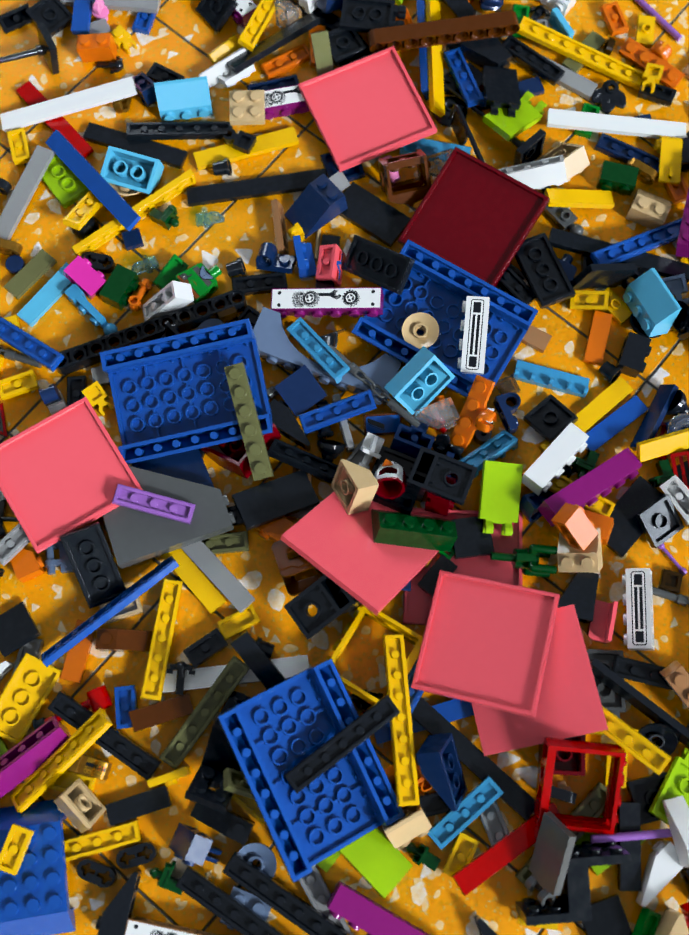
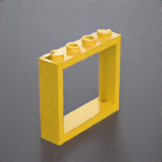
(388, 623)

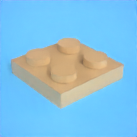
(247, 107)

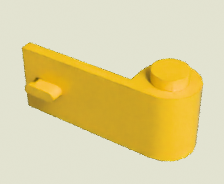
(670, 159)

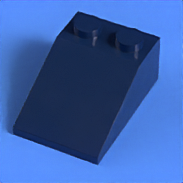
(317, 205)
(442, 768)

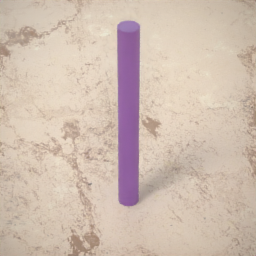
(659, 19)
(630, 836)

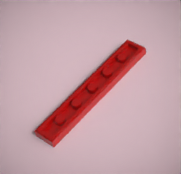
(32, 96)
(498, 855)

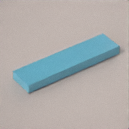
(45, 298)

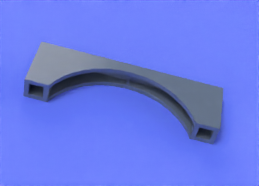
(278, 349)

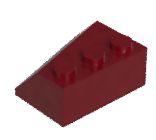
(234, 456)

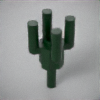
(528, 559)

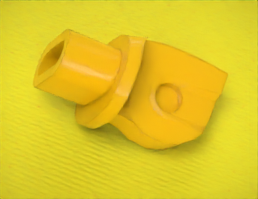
(296, 230)

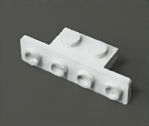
(221, 73)

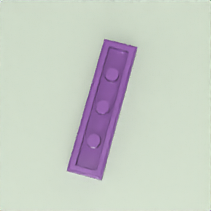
(153, 504)

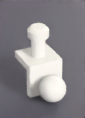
(371, 446)

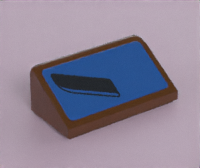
(381, 423)

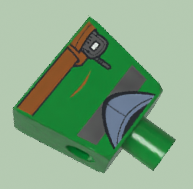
(201, 280)

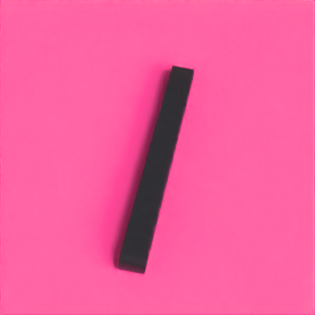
(140, 330)

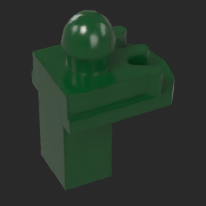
(167, 218)
(584, 466)
(664, 472)
(422, 855)
(164, 877)

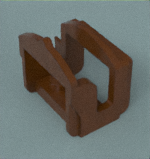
(410, 190)
(293, 566)

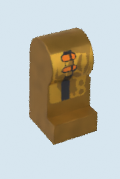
(91, 766)

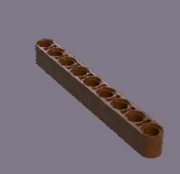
(444, 31)

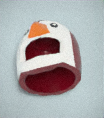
(391, 480)

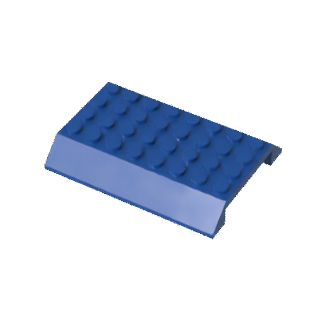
(442, 298)
(176, 392)
(278, 732)
(38, 895)

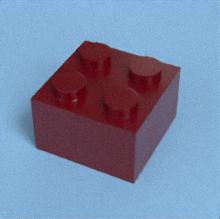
(567, 762)

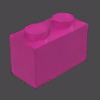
(84, 276)

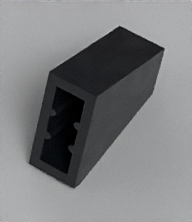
(486, 52)
(582, 593)

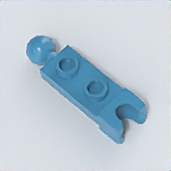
(79, 300)

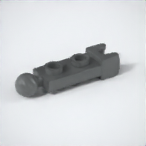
(563, 217)

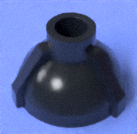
(89, 228)
(678, 404)
(330, 449)

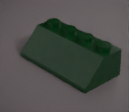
(413, 530)

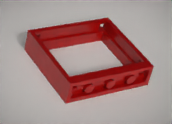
(613, 797)

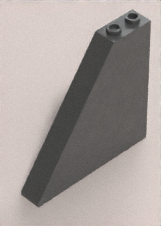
(143, 536)

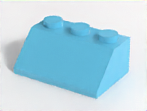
(183, 99)
(131, 170)
(652, 303)
(419, 380)

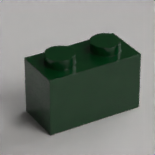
(617, 177)
(119, 287)

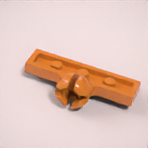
(656, 54)
(474, 413)

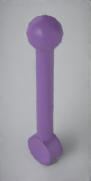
(682, 570)

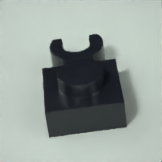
(243, 141)

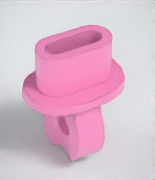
(99, 10)

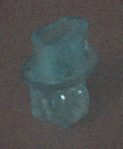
(206, 219)
(147, 265)

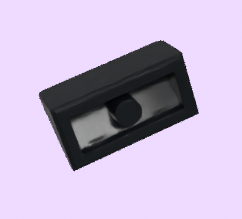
(15, 19)

